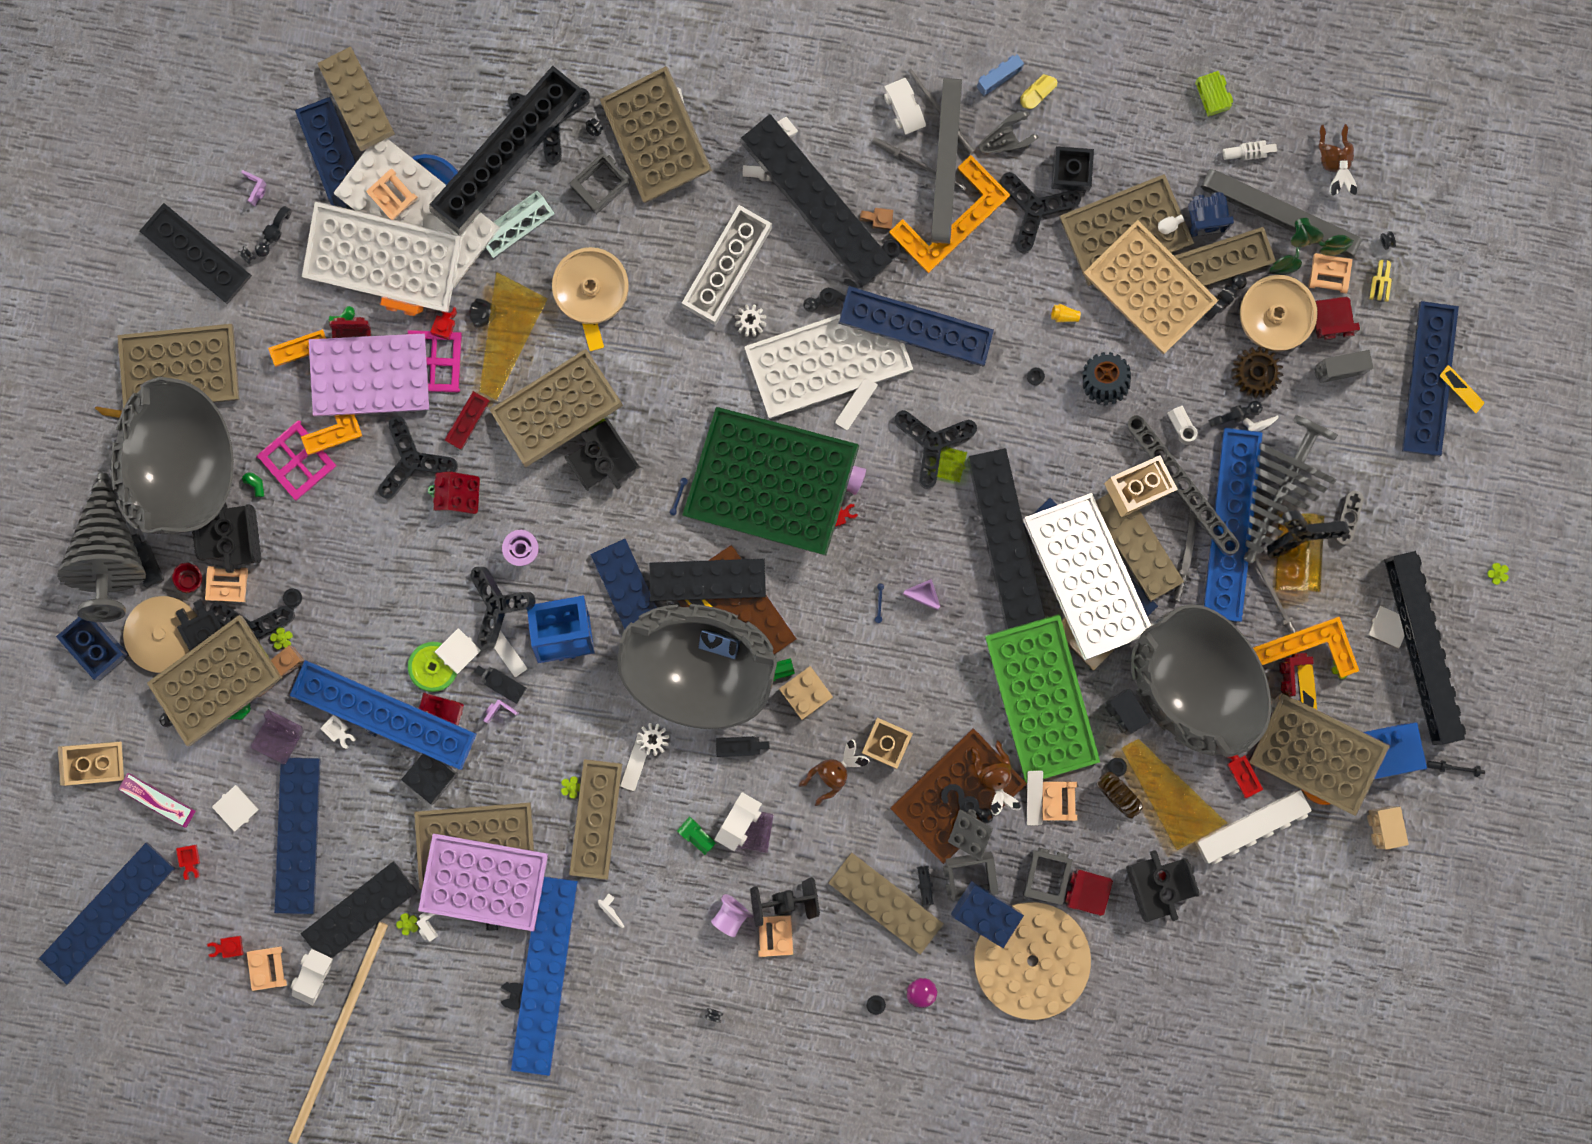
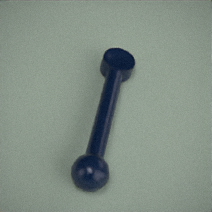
(683, 482)
(878, 619)

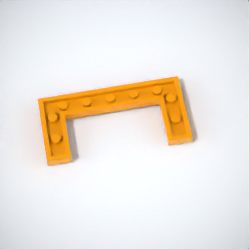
(992, 197)
(347, 425)
(1327, 631)

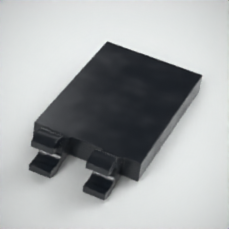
(198, 628)

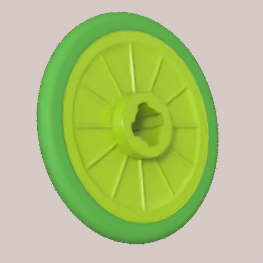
(421, 674)

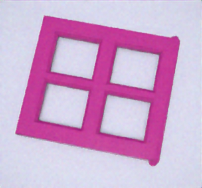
(433, 361)
(296, 460)

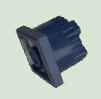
(1209, 215)

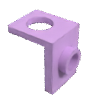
(258, 191)
(492, 709)

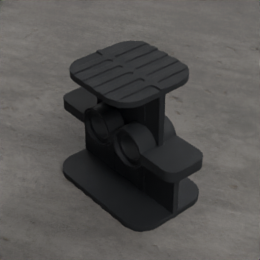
(610, 450)
(241, 534)
(1149, 890)
(785, 902)

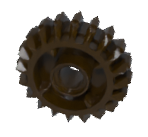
(1265, 364)
(1120, 795)

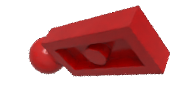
(1244, 776)

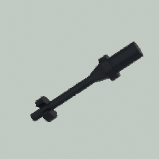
(1442, 766)

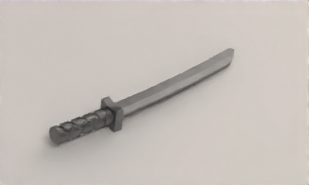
(961, 139)
(898, 152)
(1184, 572)
(1287, 621)

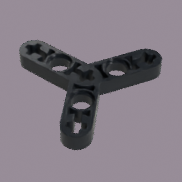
(547, 150)
(1030, 215)
(942, 442)
(406, 453)
(1301, 531)
(496, 604)
(252, 624)

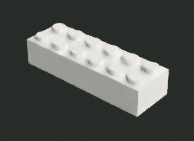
(727, 265)

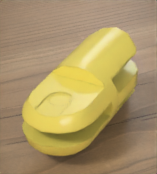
(1038, 91)
(1381, 280)

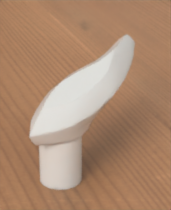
(1258, 426)
(609, 911)

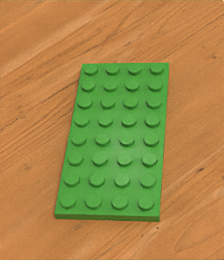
(1042, 698)

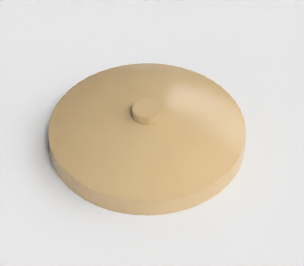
(590, 285)
(1278, 313)
(153, 634)

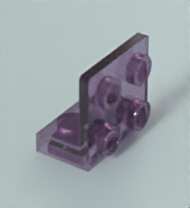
(277, 737)
(759, 833)

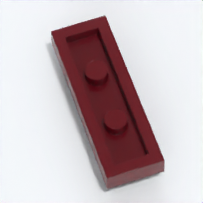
(467, 420)

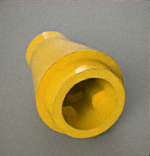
(1062, 313)

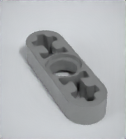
(1347, 503)

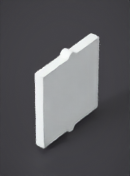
(1387, 627)
(457, 651)
(235, 808)

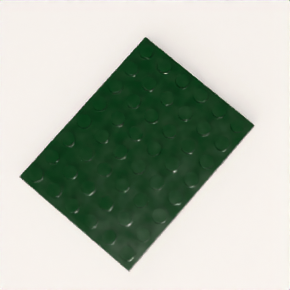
(771, 480)

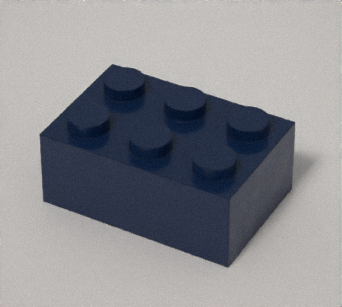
(92, 647)
(987, 914)

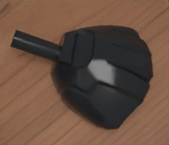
(480, 312)

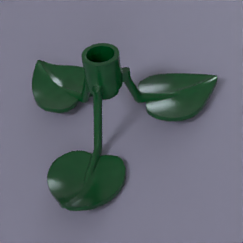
(1308, 235)

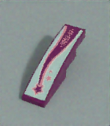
(157, 800)

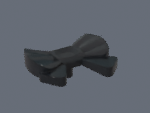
(515, 989)

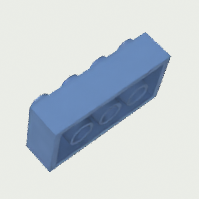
(1000, 75)

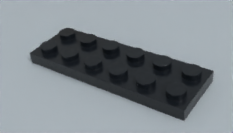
(195, 253)
(707, 580)
(359, 911)

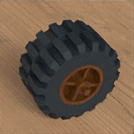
(1106, 378)

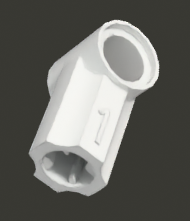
(1182, 423)

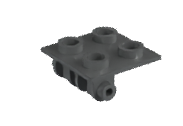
(970, 834)

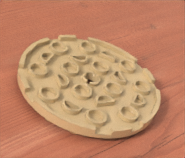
(1055, 979)

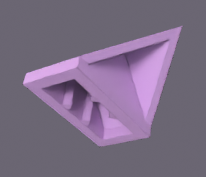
(924, 594)

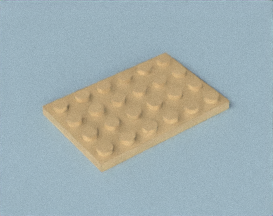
(1150, 287)

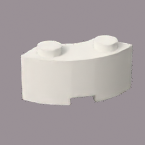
(903, 103)
(738, 821)
(310, 980)

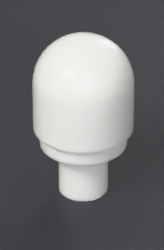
(1170, 224)

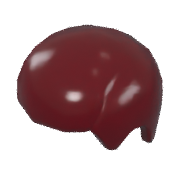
(187, 577)

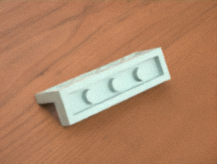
(515, 217)

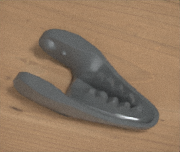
(1003, 137)

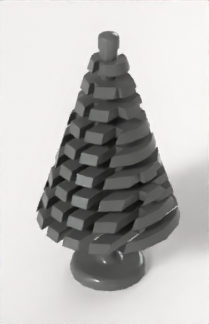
(1286, 484)
(101, 555)

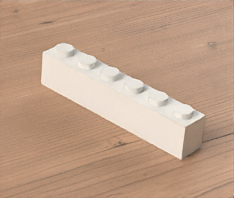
(1253, 826)

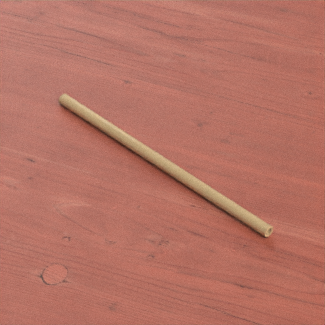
(337, 1033)

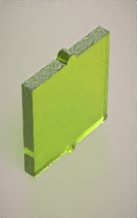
(950, 464)

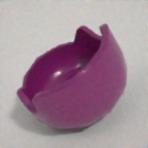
(921, 993)

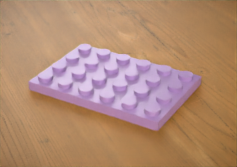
(369, 374)
(483, 882)

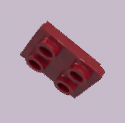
(1335, 318)
(350, 328)
(456, 492)
(1287, 669)
(442, 708)
(1088, 892)

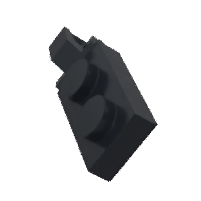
(148, 561)
(501, 683)
(740, 746)

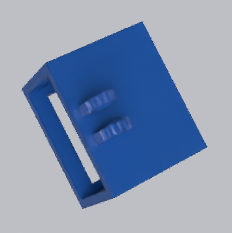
(560, 629)
(1404, 752)

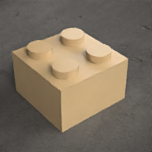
(806, 693)
(887, 743)
(1387, 827)

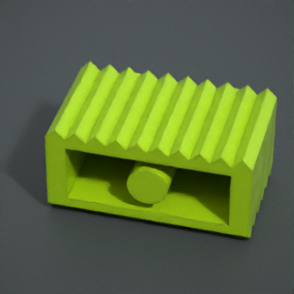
(1213, 93)

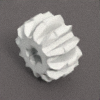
(743, 318)
(659, 740)

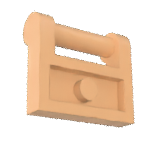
(387, 199)
(1333, 267)
(226, 590)
(1053, 801)
(781, 936)
(260, 968)

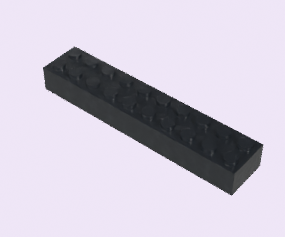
(505, 150)
(815, 200)
(1005, 538)
(1425, 648)

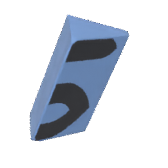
(719, 644)

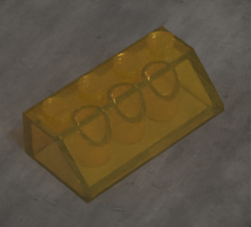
(1301, 567)

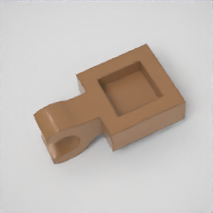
(881, 218)

